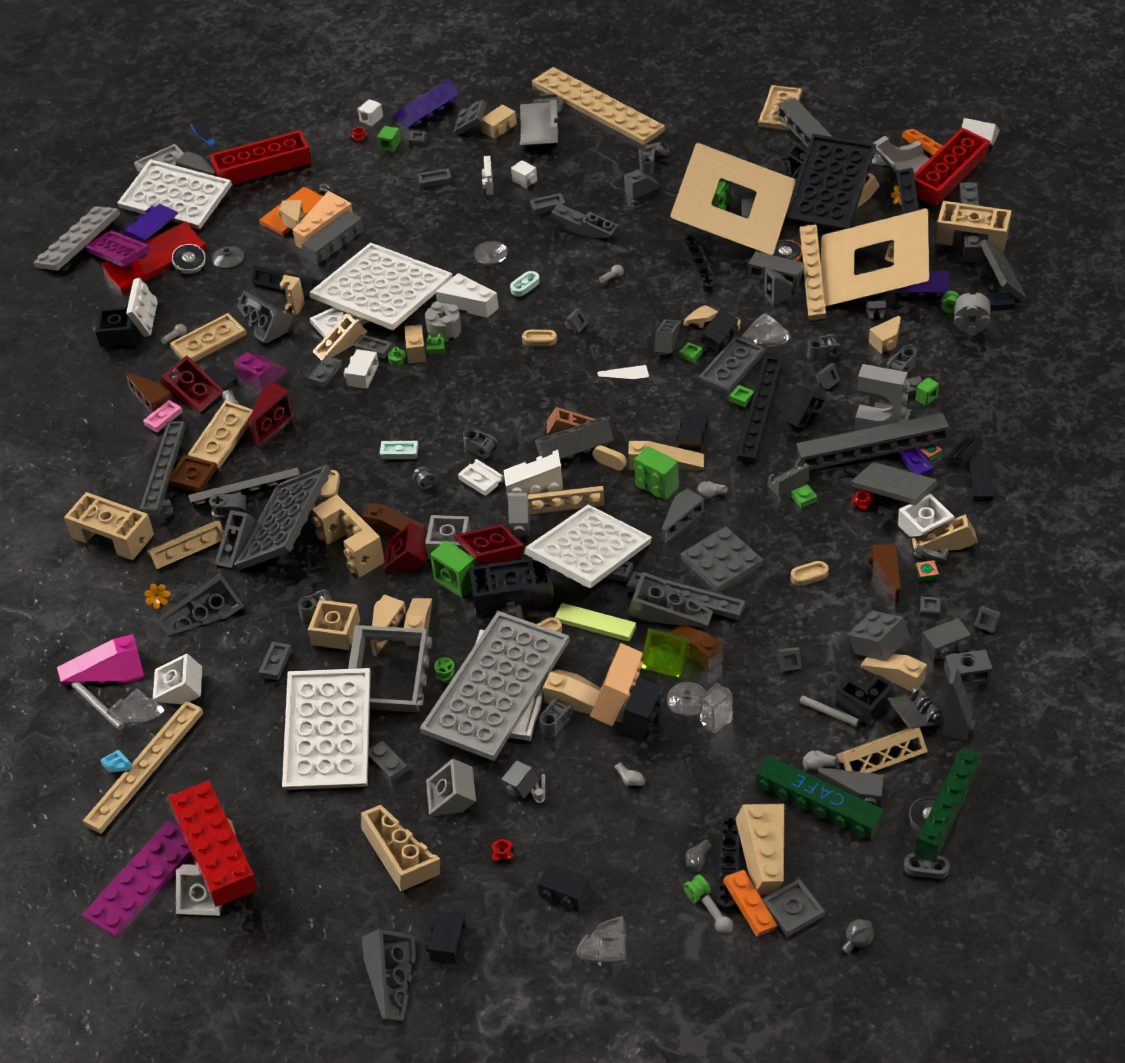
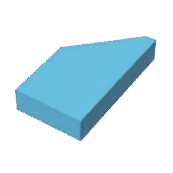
(116, 762)

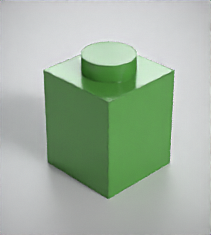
(388, 138)

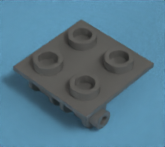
(916, 709)

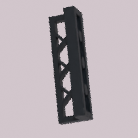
(273, 278)

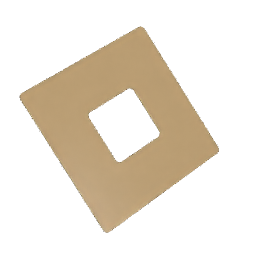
(699, 186)
(910, 257)

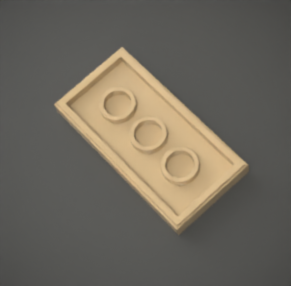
(769, 115)
(208, 338)
(222, 433)

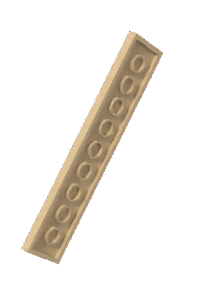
(599, 106)

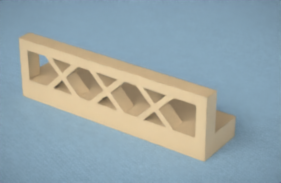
(566, 500)
(186, 544)
(881, 744)

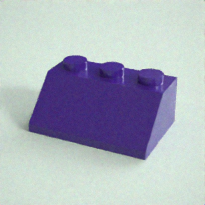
(149, 223)
(937, 284)

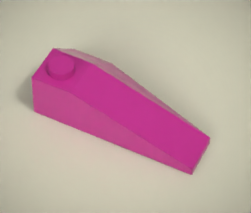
(112, 661)

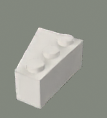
(468, 296)
(535, 477)

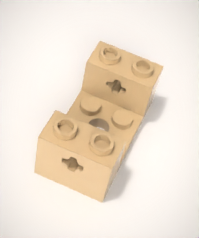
(987, 221)
(126, 526)
(363, 546)

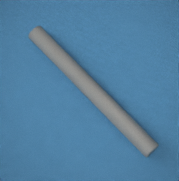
(97, 704)

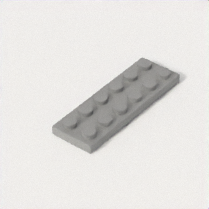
(76, 238)

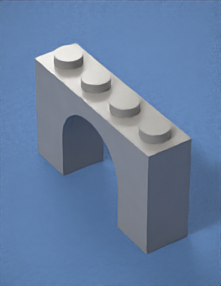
(888, 384)

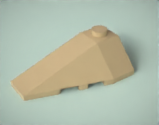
(686, 459)
(573, 691)

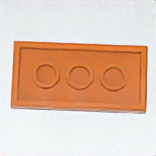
(274, 222)

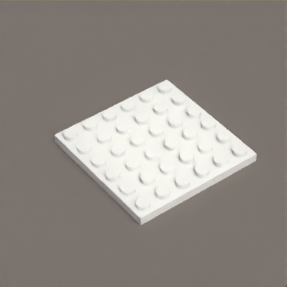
(381, 286)

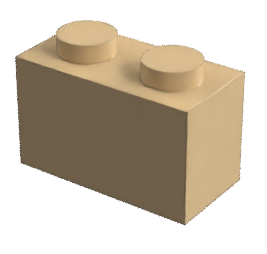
(498, 121)

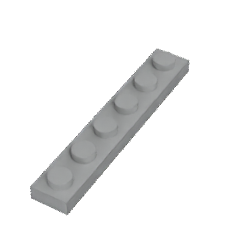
(252, 484)

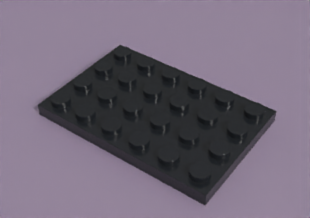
(830, 182)

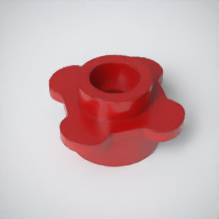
(358, 134)
(862, 499)
(502, 845)

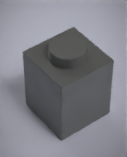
(520, 779)

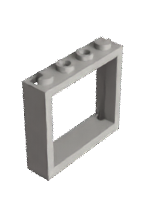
(362, 633)

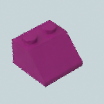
(258, 370)

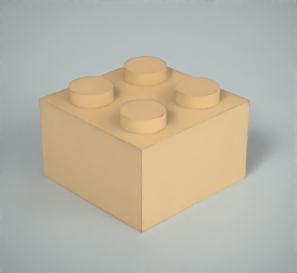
(333, 624)

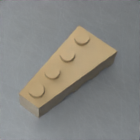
(763, 844)
(398, 849)

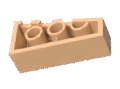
(320, 216)
(617, 684)

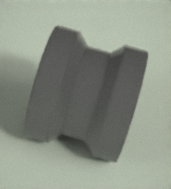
(423, 477)

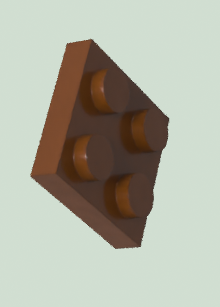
(192, 473)

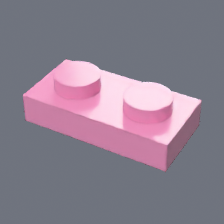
(162, 415)

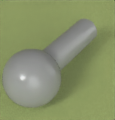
(616, 271)
(179, 330)
(723, 924)

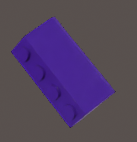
(427, 103)

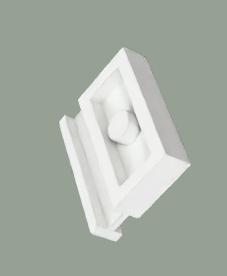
(487, 176)
(480, 477)

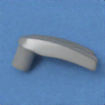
(539, 794)

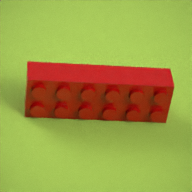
(262, 158)
(950, 166)
(212, 843)

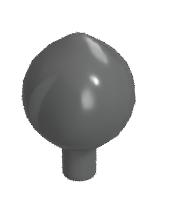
(859, 934)

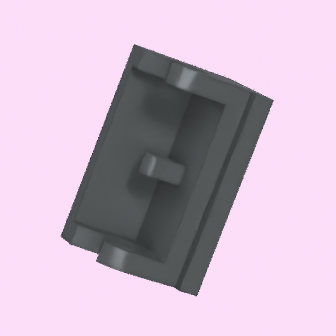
(789, 479)

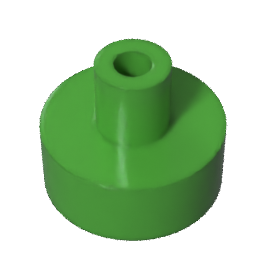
(396, 357)

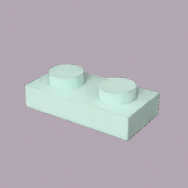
(399, 450)

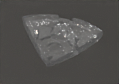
(766, 331)
(135, 708)
(606, 942)

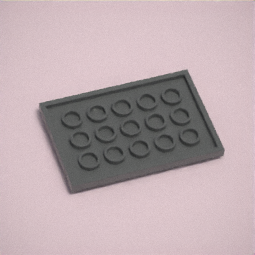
(283, 517)

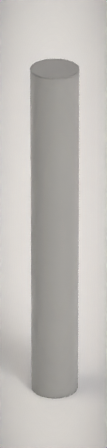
(829, 711)

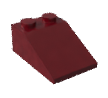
(191, 385)
(270, 413)
(491, 544)

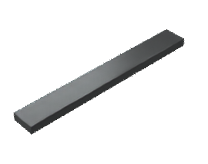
(162, 468)

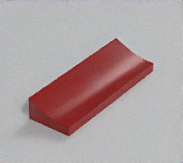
(157, 259)

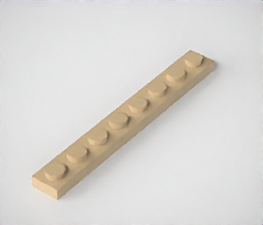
(813, 273)
(143, 767)

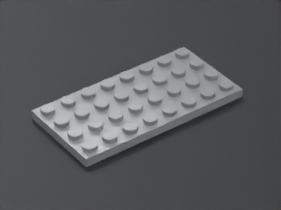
(495, 685)

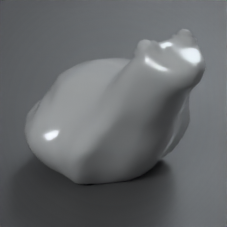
(708, 490)
(817, 759)
(630, 777)

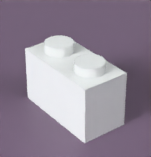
(361, 369)

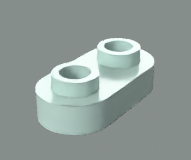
(524, 283)

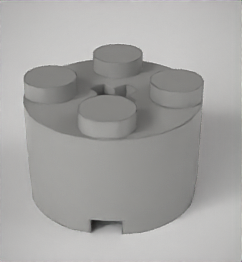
(972, 313)
(443, 320)

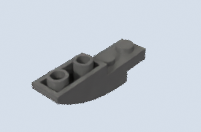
(587, 225)

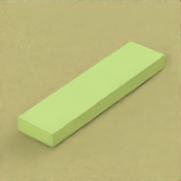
(596, 622)

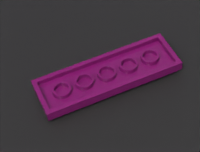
(118, 248)
(139, 881)

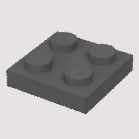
(470, 117)
(793, 907)

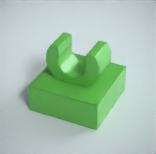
(435, 345)

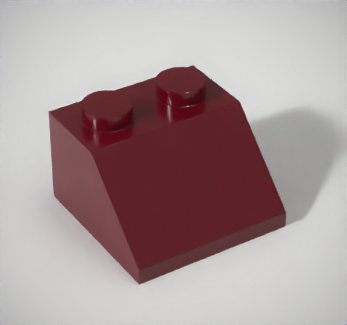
(406, 549)

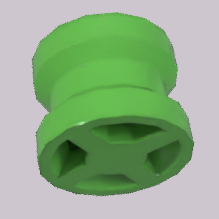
(949, 300)
(446, 665)
(696, 888)

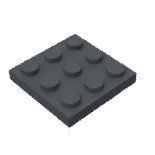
(721, 559)

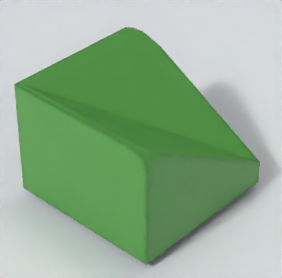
(927, 391)

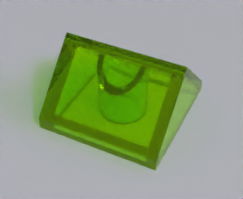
(665, 652)

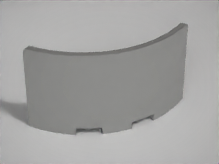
(539, 123)
(902, 157)

